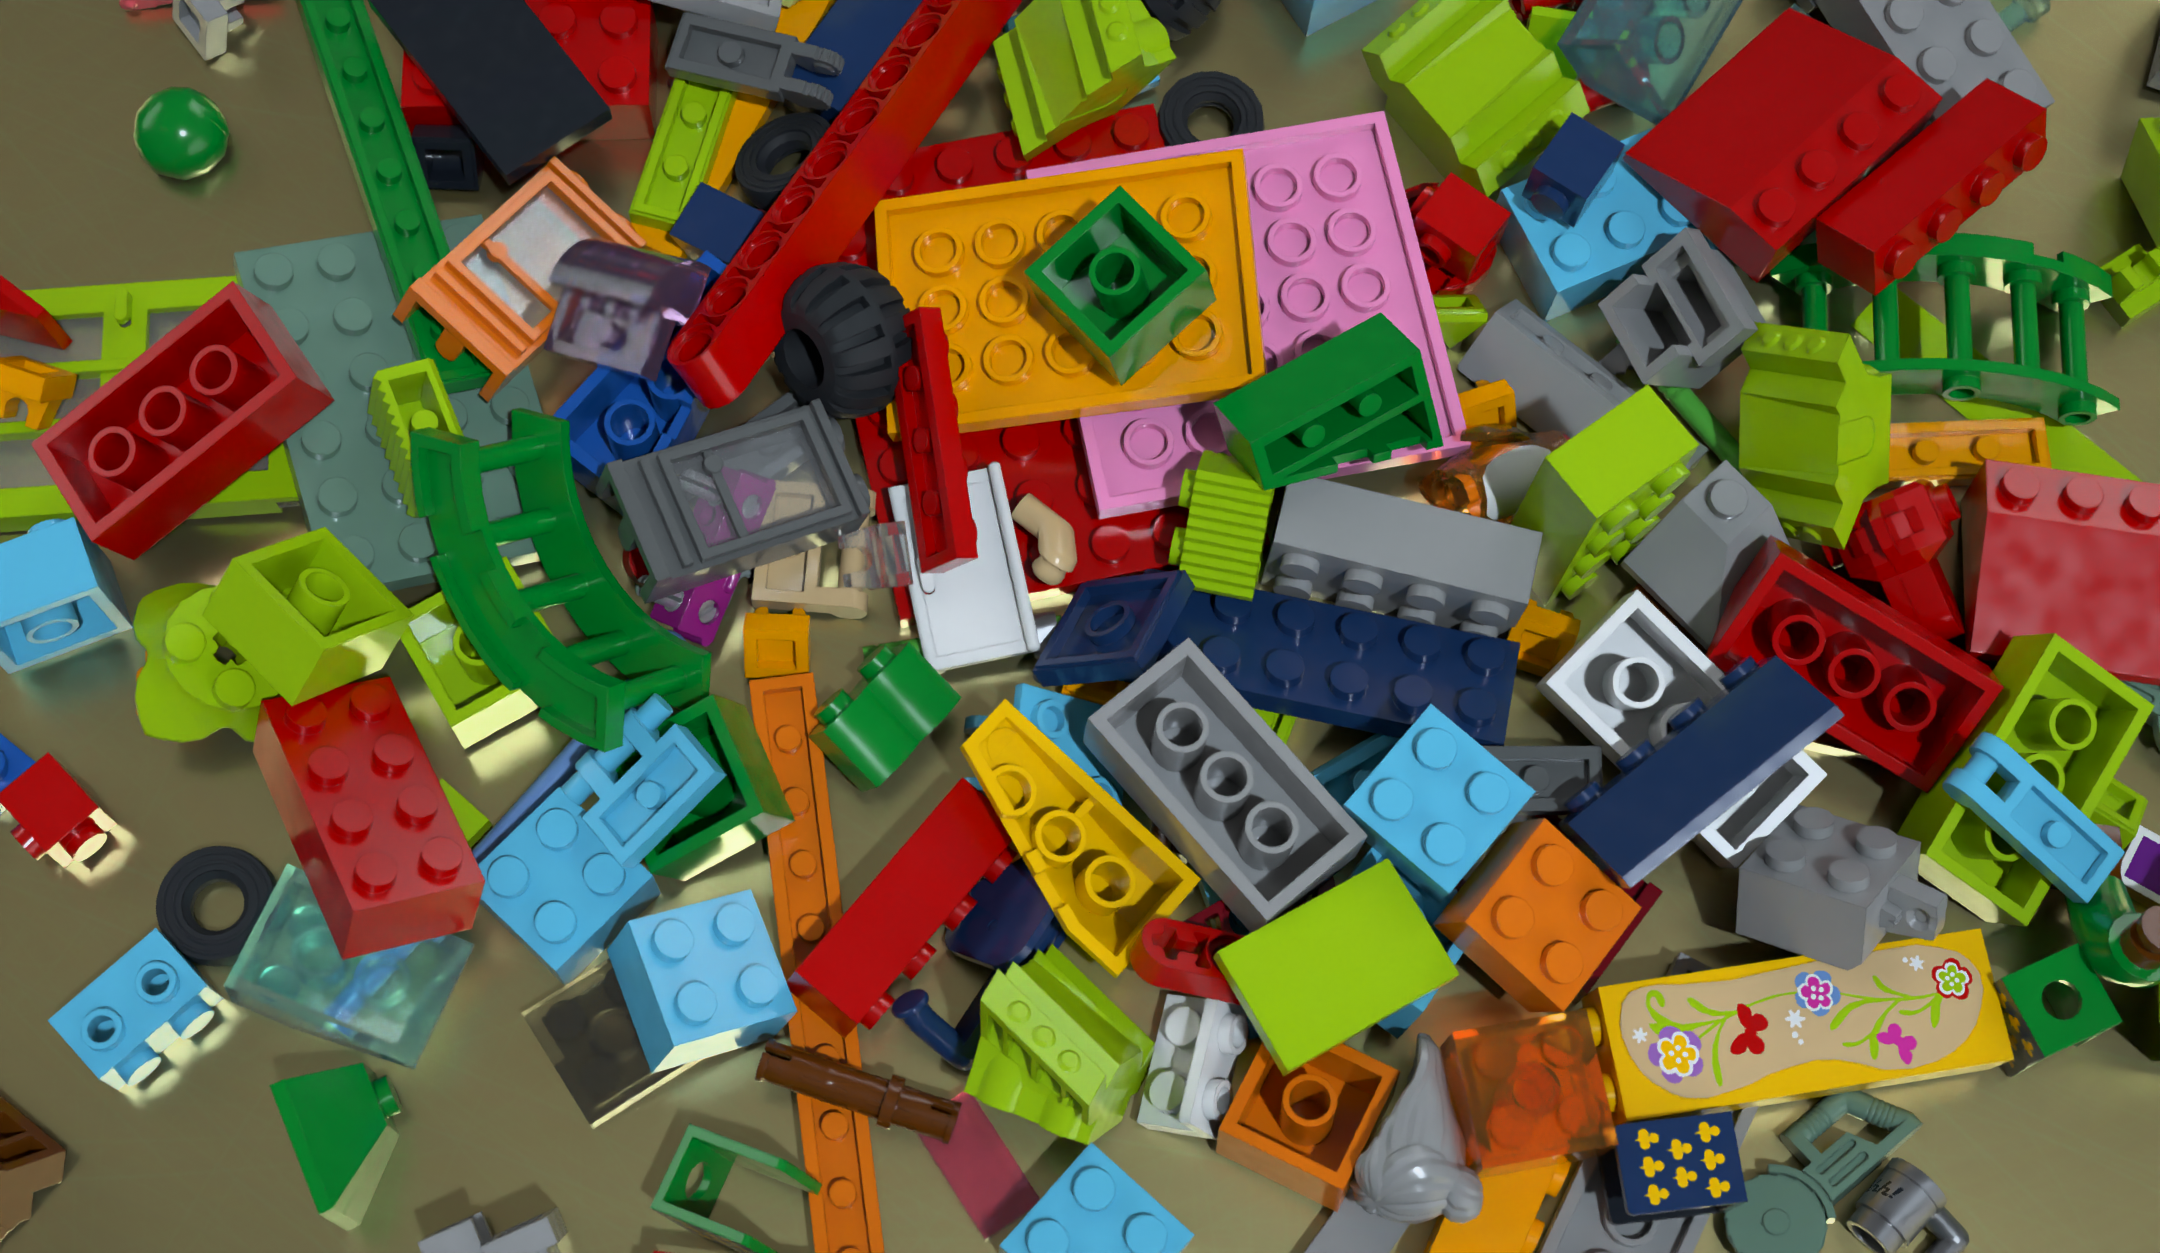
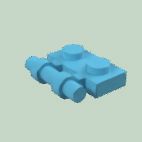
(653, 793)

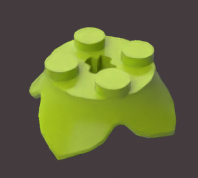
(182, 686)

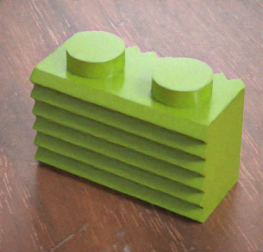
(404, 401)
(1224, 527)

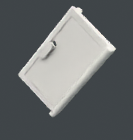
(979, 607)

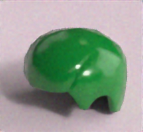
(180, 133)

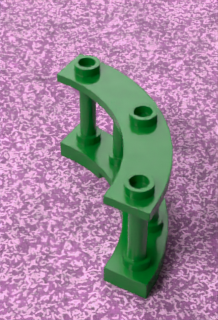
(1991, 262)
(502, 618)

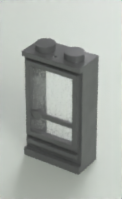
(736, 499)

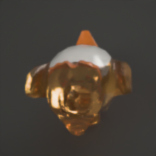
(1492, 473)

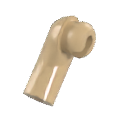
(1054, 538)

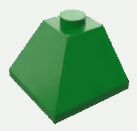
(340, 1135)

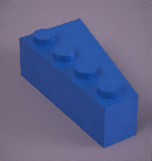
(632, 416)

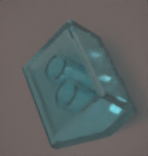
(1645, 49)

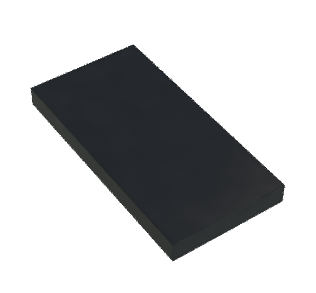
(498, 76)

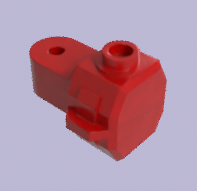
(1899, 546)

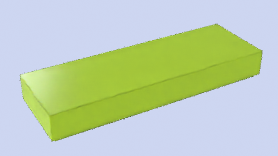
(681, 152)

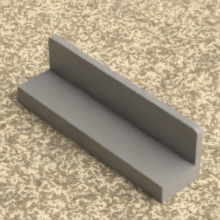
(1551, 376)

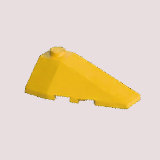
(1078, 842)

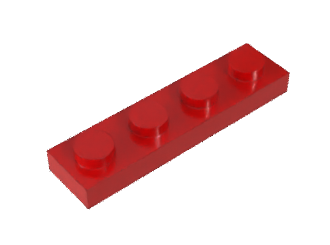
(933, 448)

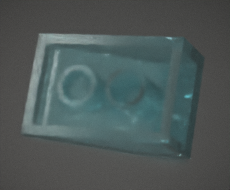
(368, 1002)

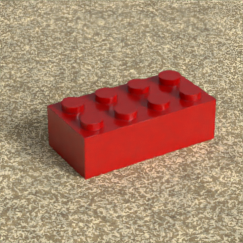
(606, 40)
(181, 422)
(367, 818)

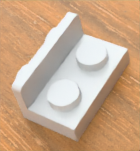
(1193, 1066)

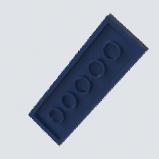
(1350, 663)

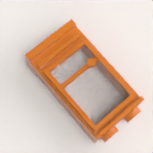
(495, 282)

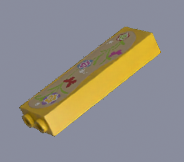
(1797, 1029)

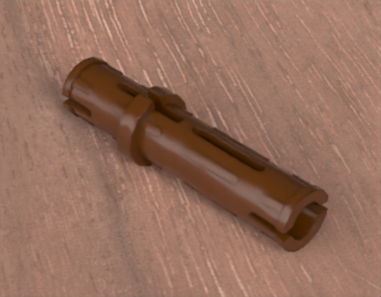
(859, 1091)

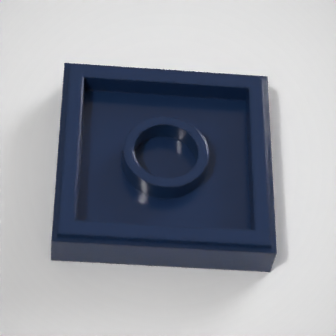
(1113, 628)

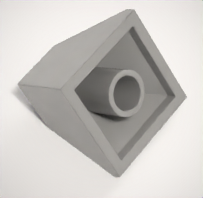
(1704, 549)

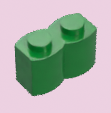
(883, 714)

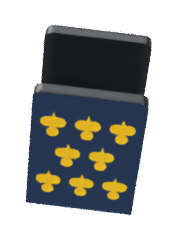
(1672, 1169)

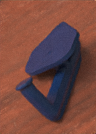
(1001, 928)

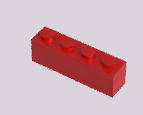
(1931, 186)
(902, 909)

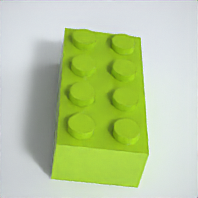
(1604, 492)
(2071, 728)

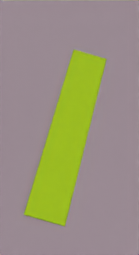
(1925, 337)

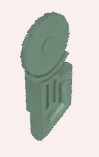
(1791, 1206)

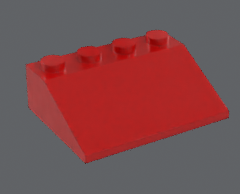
(1781, 137)
(2064, 560)

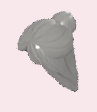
(1420, 1153)

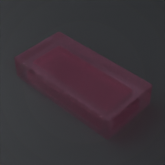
(981, 1171)

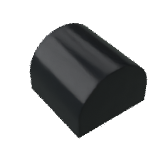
(448, 157)

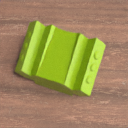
(1076, 65)
(1472, 88)
(1813, 429)
(1057, 1049)

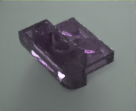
(621, 305)

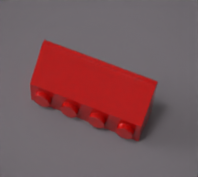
(1897, 683)

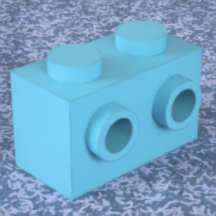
(136, 1011)

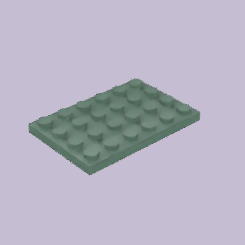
(342, 318)

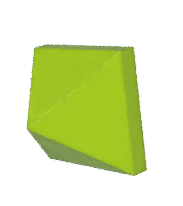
(1459, 316)

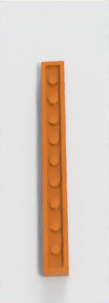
(806, 908)

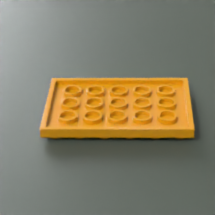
(1009, 353)

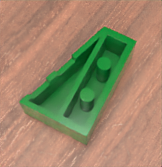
(1332, 407)

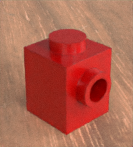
(1457, 226)
(55, 813)

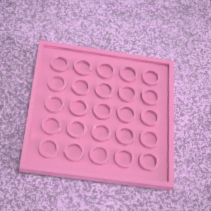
(1328, 256)

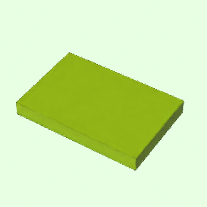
(1335, 966)

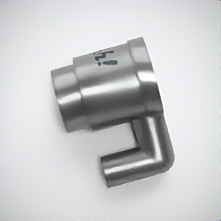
(1900, 1207)

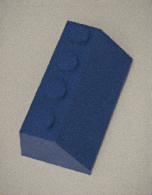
(1697, 769)

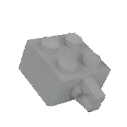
(1835, 889)

